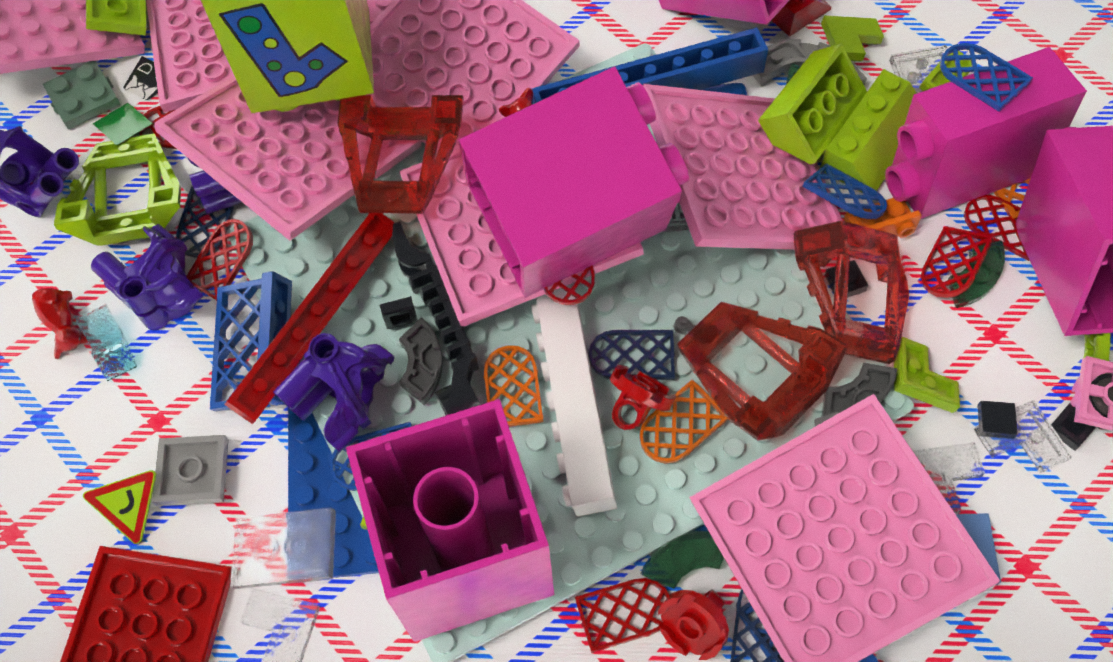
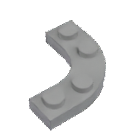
(790, 51)

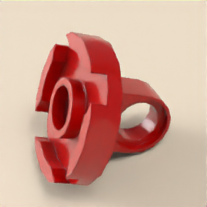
(640, 392)
(694, 623)

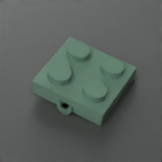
(81, 94)

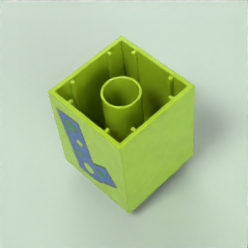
(295, 49)

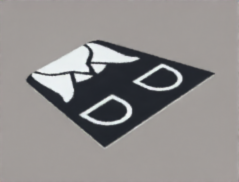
(142, 80)

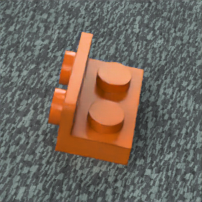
(895, 220)

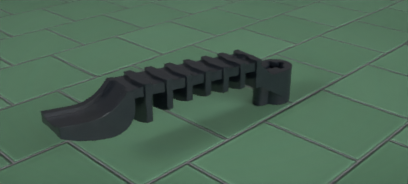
(427, 281)

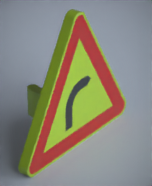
(125, 503)

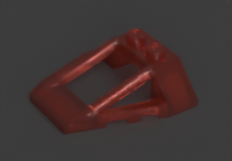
(431, 123)
(843, 239)
(782, 409)

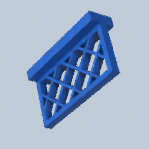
(273, 311)

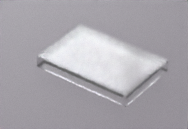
(283, 548)

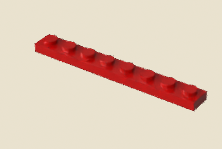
(310, 317)

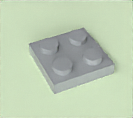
(190, 470)

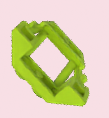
(77, 216)

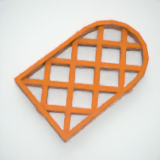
(511, 378)
(690, 447)

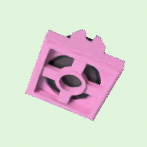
(1094, 395)

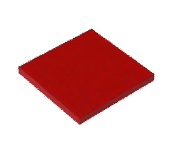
(148, 609)

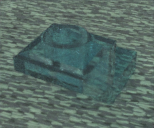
(107, 342)

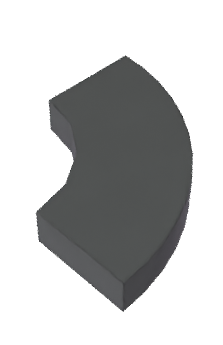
(424, 361)
(871, 380)

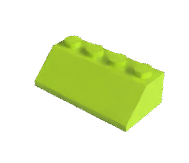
(814, 104)
(869, 136)

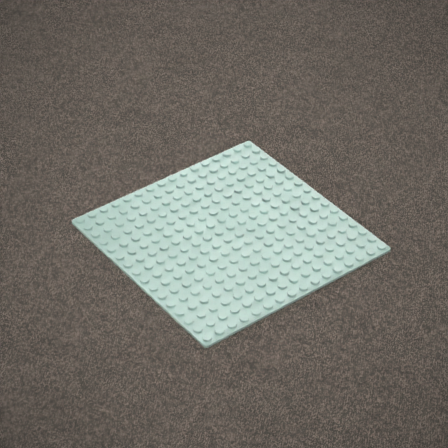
(635, 295)

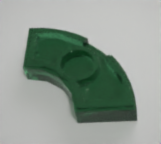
(986, 277)
(681, 556)

